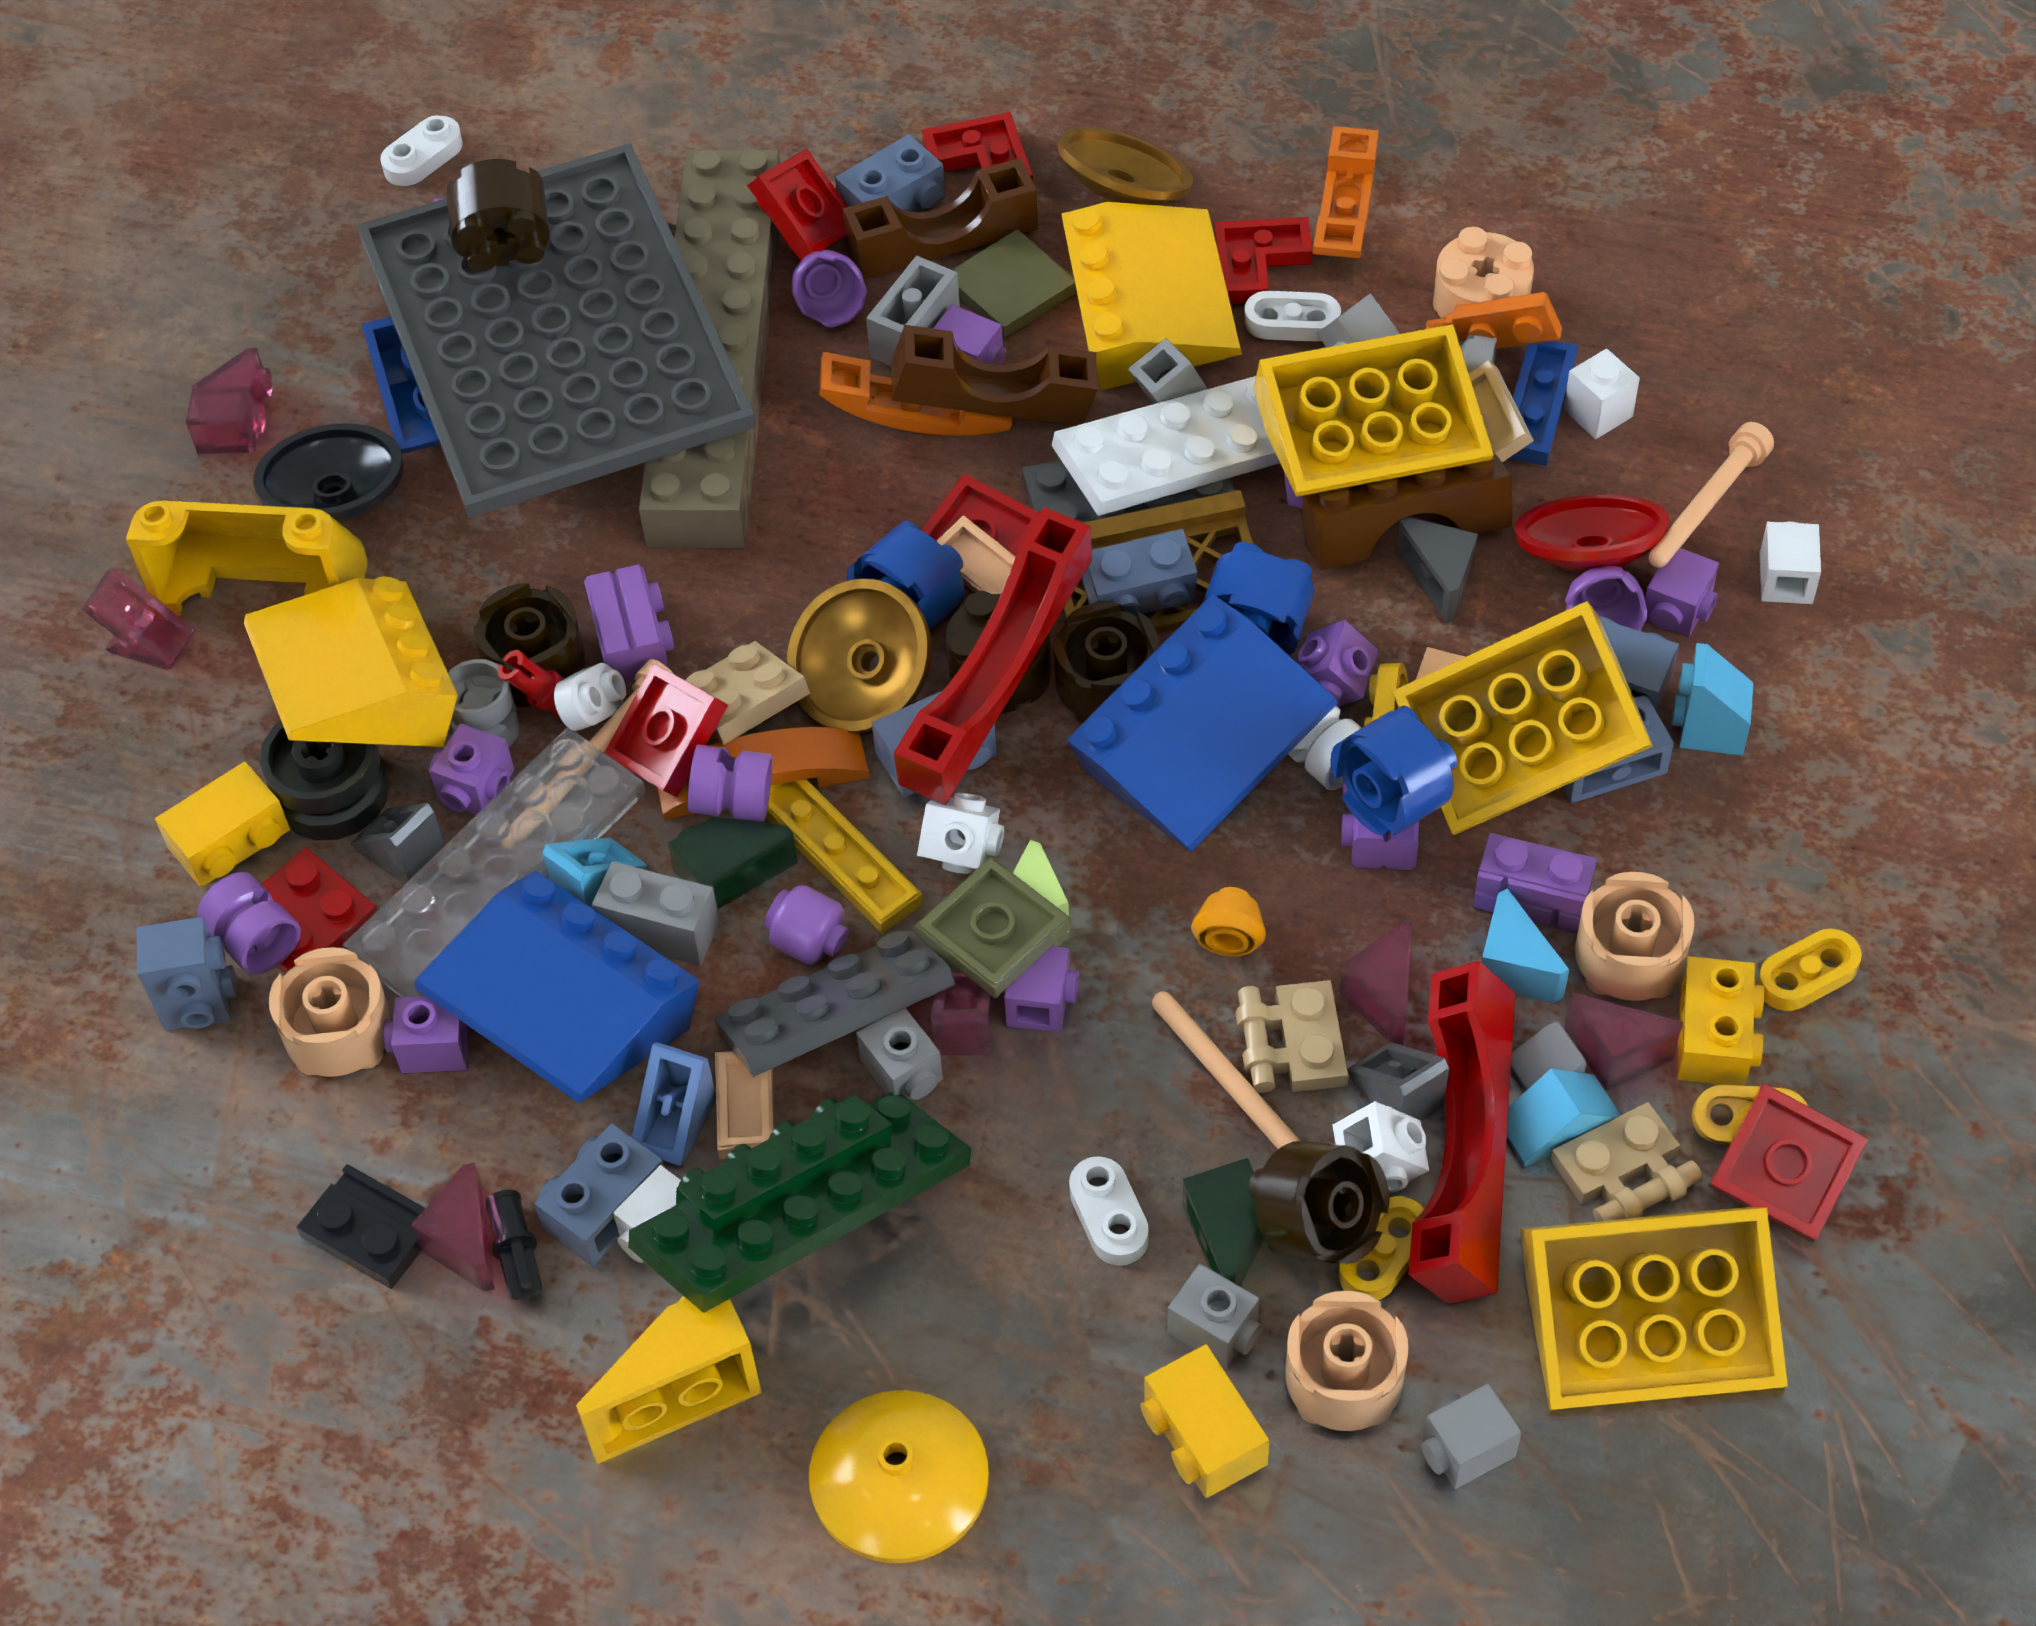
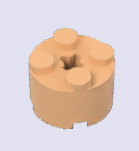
(1480, 269)
(1633, 937)
(330, 1013)
(1342, 1392)

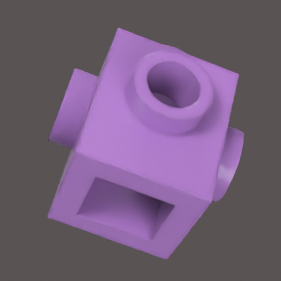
(1339, 661)
(471, 769)

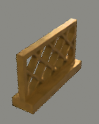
(1200, 519)

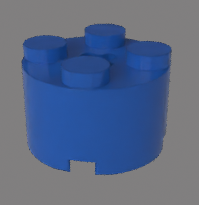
(918, 568)
(1266, 591)
(1394, 772)

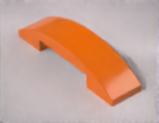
(1346, 193)
(852, 388)
(798, 754)

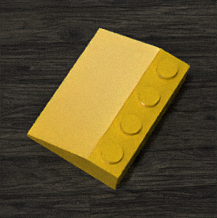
(1147, 279)
(1371, 410)
(354, 666)
(1529, 715)
(1655, 1307)

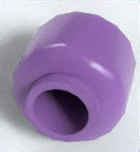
(806, 925)

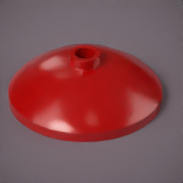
(1591, 530)

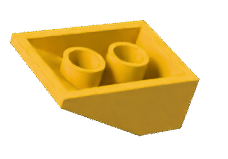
(670, 1378)

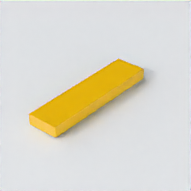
(843, 854)

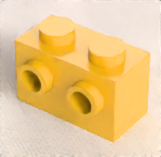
(223, 824)
(1718, 1021)
(1204, 1421)

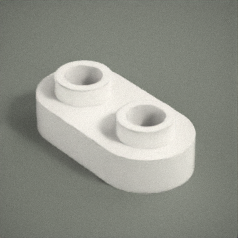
(421, 150)
(1289, 315)
(589, 696)
(1107, 1206)

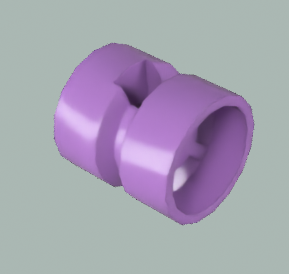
(730, 783)
(249, 922)

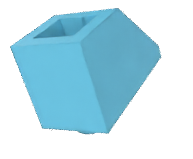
(1712, 704)

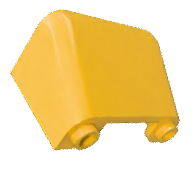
(191, 544)

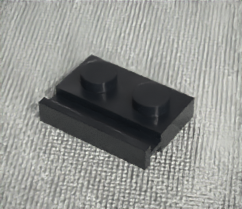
(365, 1226)

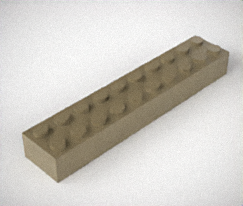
(731, 253)

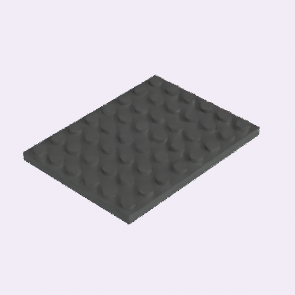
(561, 360)

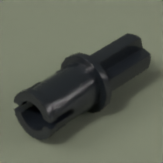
(514, 1245)

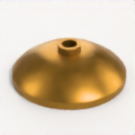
(1124, 167)
(842, 636)

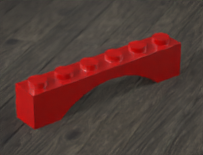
(959, 719)
(1460, 1228)

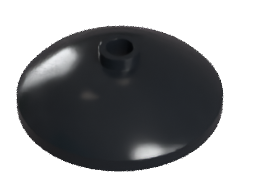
(330, 469)

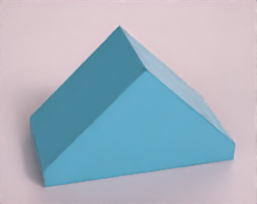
(584, 863)
(1522, 954)
(1555, 1112)

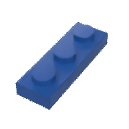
(1542, 394)

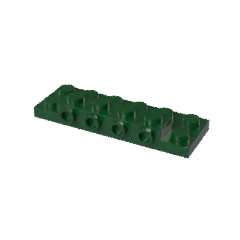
(794, 1194)

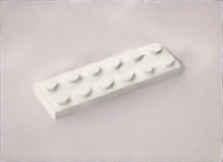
(1167, 447)

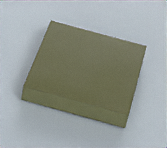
(1013, 282)
(993, 927)

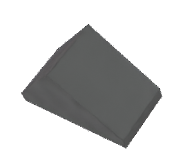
(1438, 560)
(401, 840)
(1403, 1079)

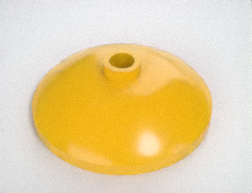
(904, 1508)

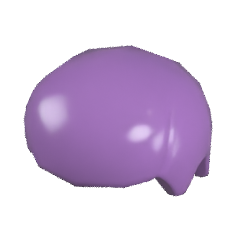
(828, 288)
(1611, 595)

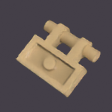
(1309, 1032)
(1618, 1153)

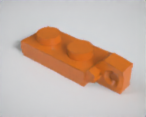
(1510, 320)

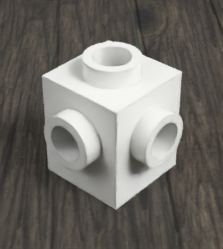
(961, 833)
(1390, 1138)

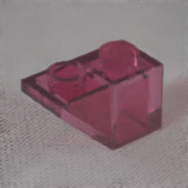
(229, 407)

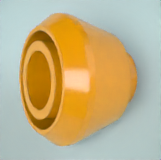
(1229, 923)

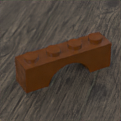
(993, 206)
(1046, 388)
(1348, 521)

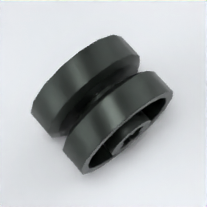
(324, 786)

